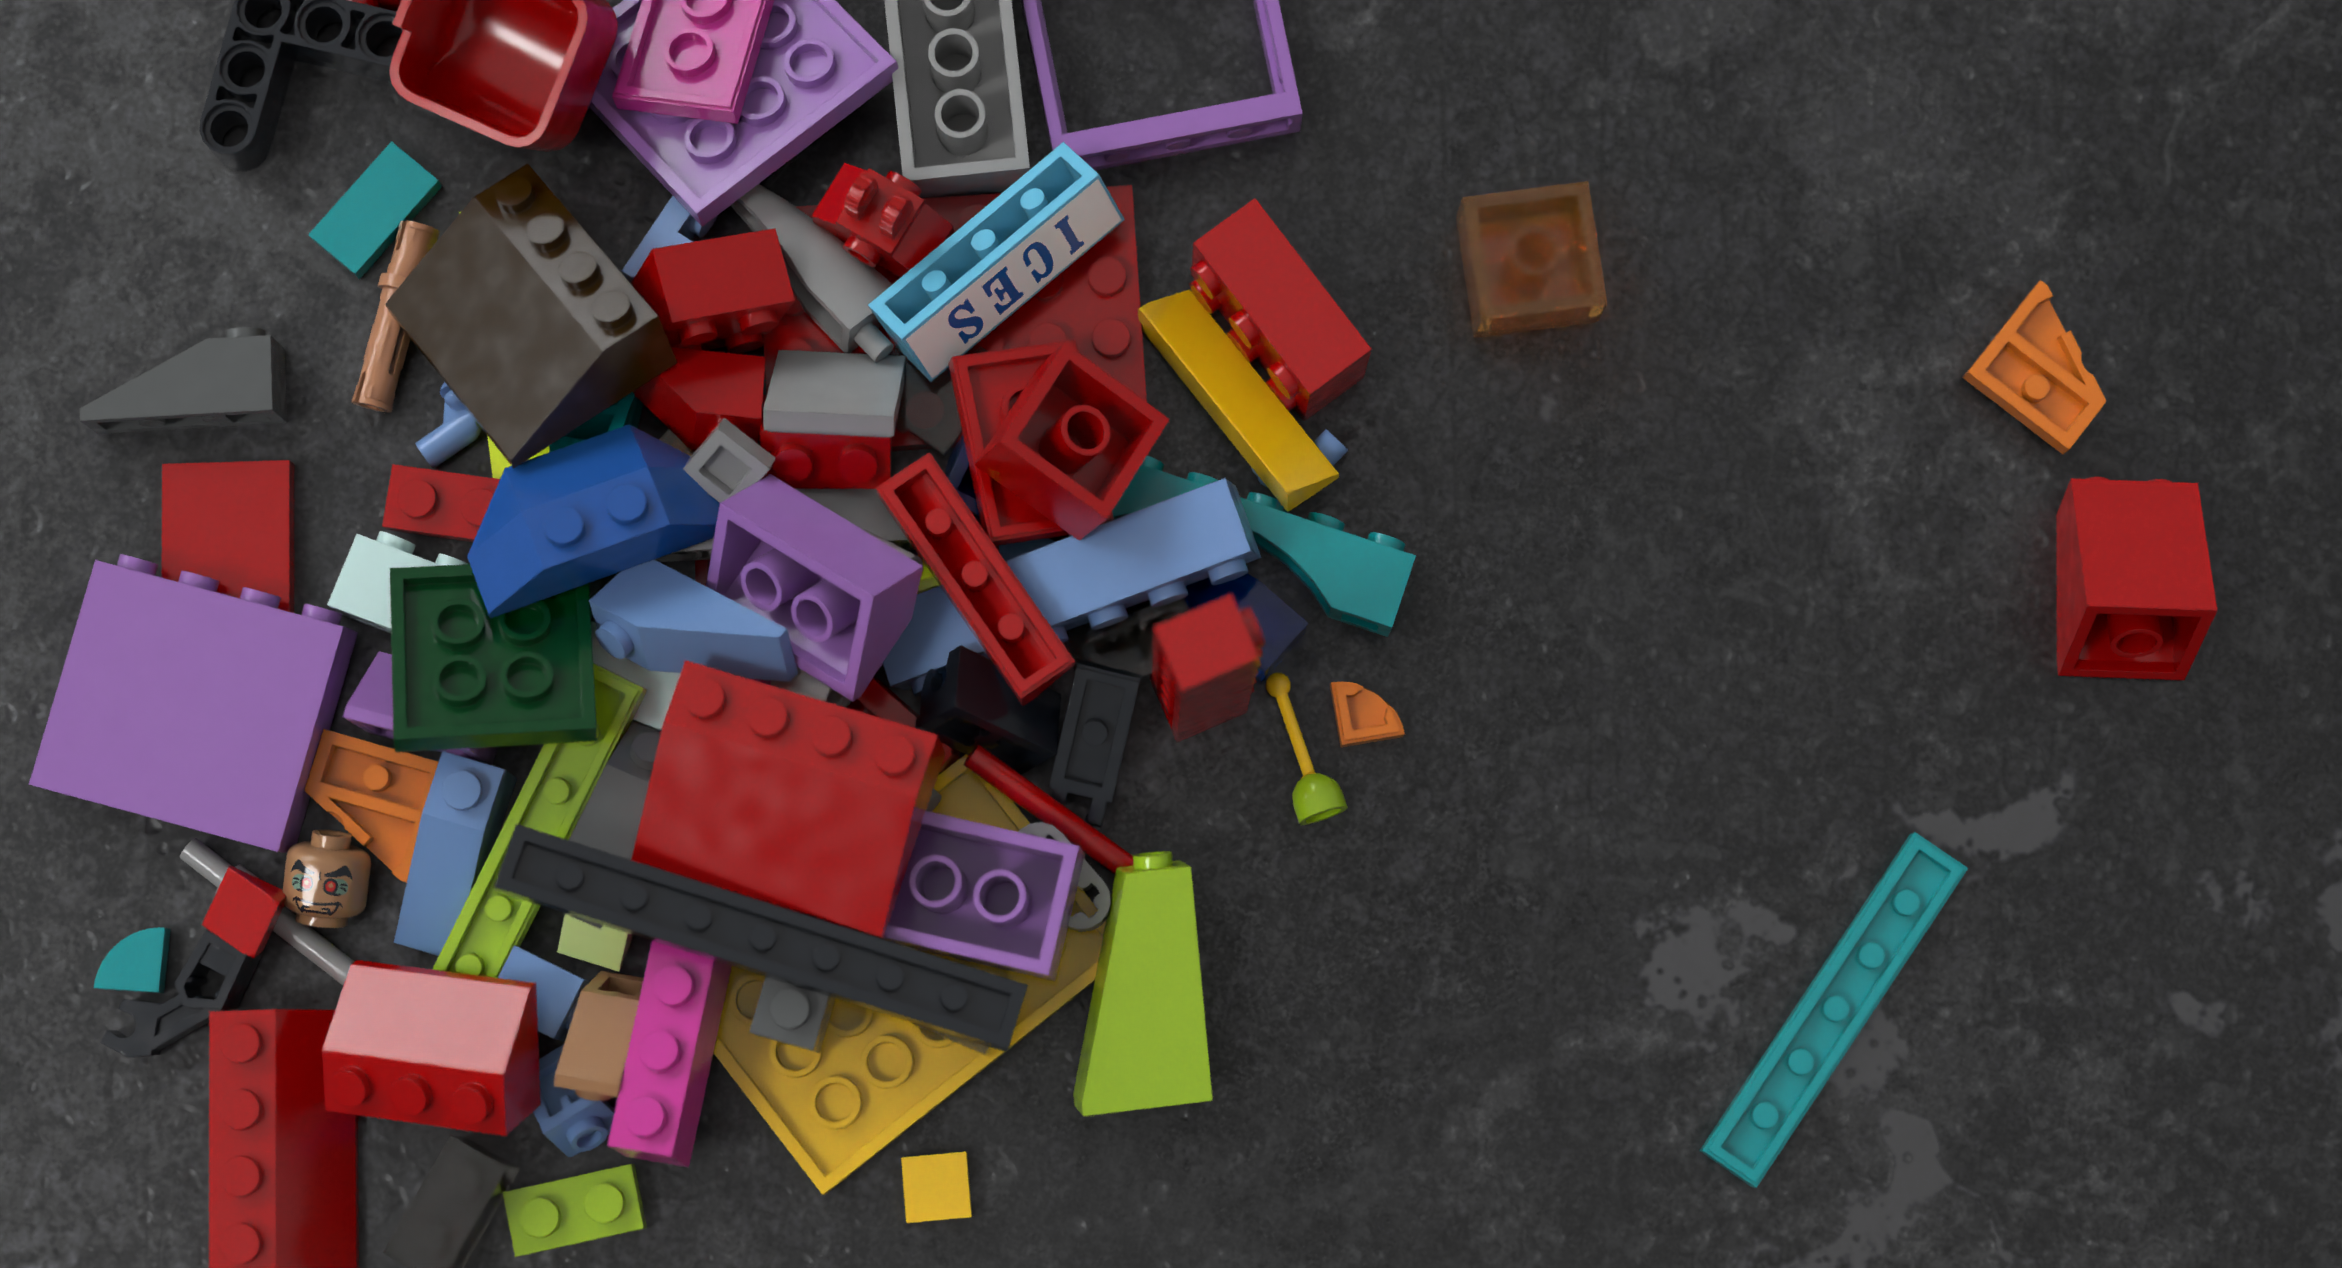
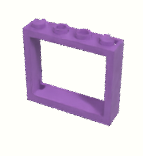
(1177, 131)

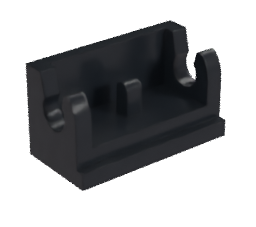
(982, 709)

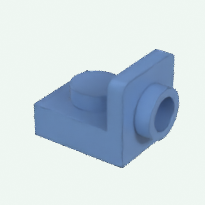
(565, 1118)

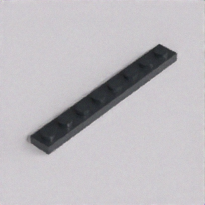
(760, 937)

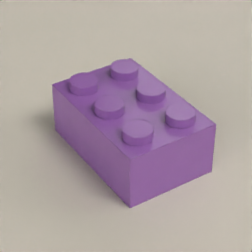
(987, 896)

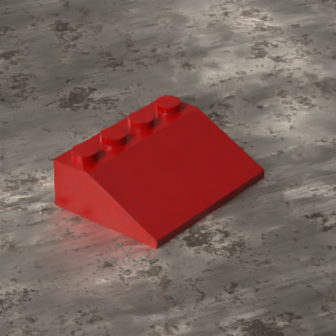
(786, 798)

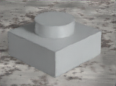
(728, 462)

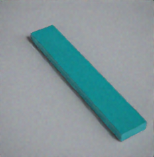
(1833, 1010)

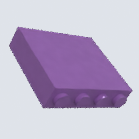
(194, 703)

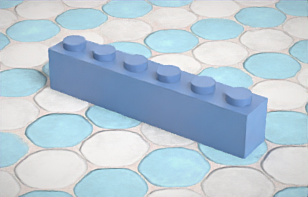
(1097, 578)

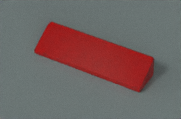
(975, 578)

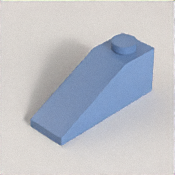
(669, 618)
(451, 847)

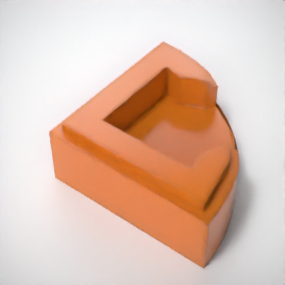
(1363, 715)

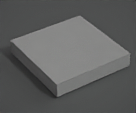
(834, 394)

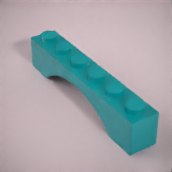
(1347, 574)

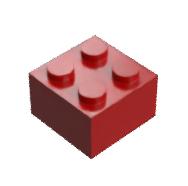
(718, 290)
(1072, 442)

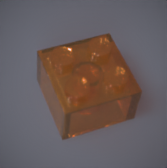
(1531, 259)

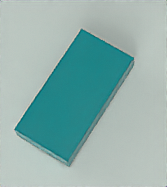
(371, 209)

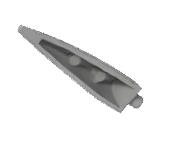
(822, 274)

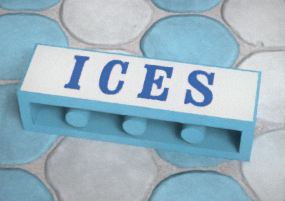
(997, 261)

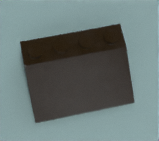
(528, 318)

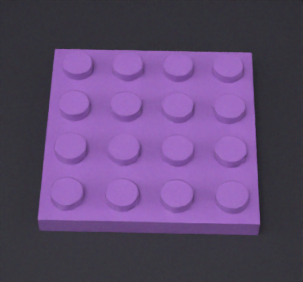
(806, 80)

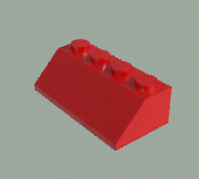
(276, 1158)

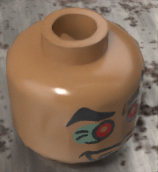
(326, 879)

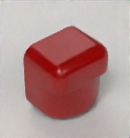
(505, 65)

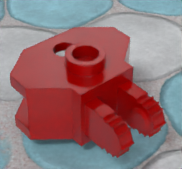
(881, 219)

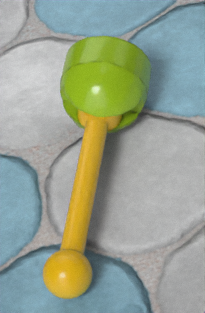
(1315, 795)

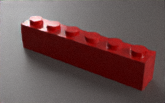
(1206, 666)

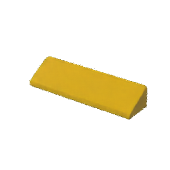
(1236, 398)

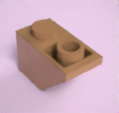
(599, 1036)

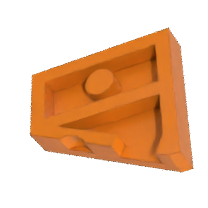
(2039, 373)
(373, 794)

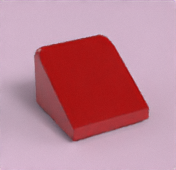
(244, 911)

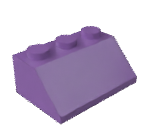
(817, 577)

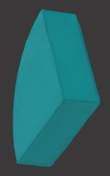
(136, 963)

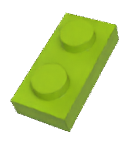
(574, 1210)

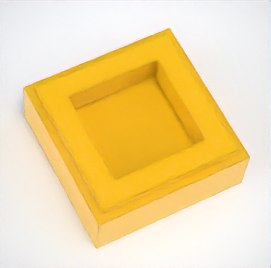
(936, 1187)

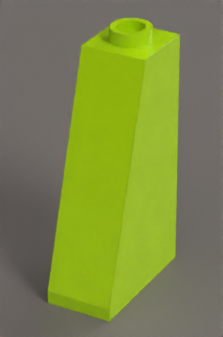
(1147, 1002)

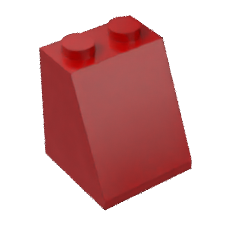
(2131, 579)

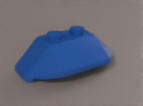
(586, 517)

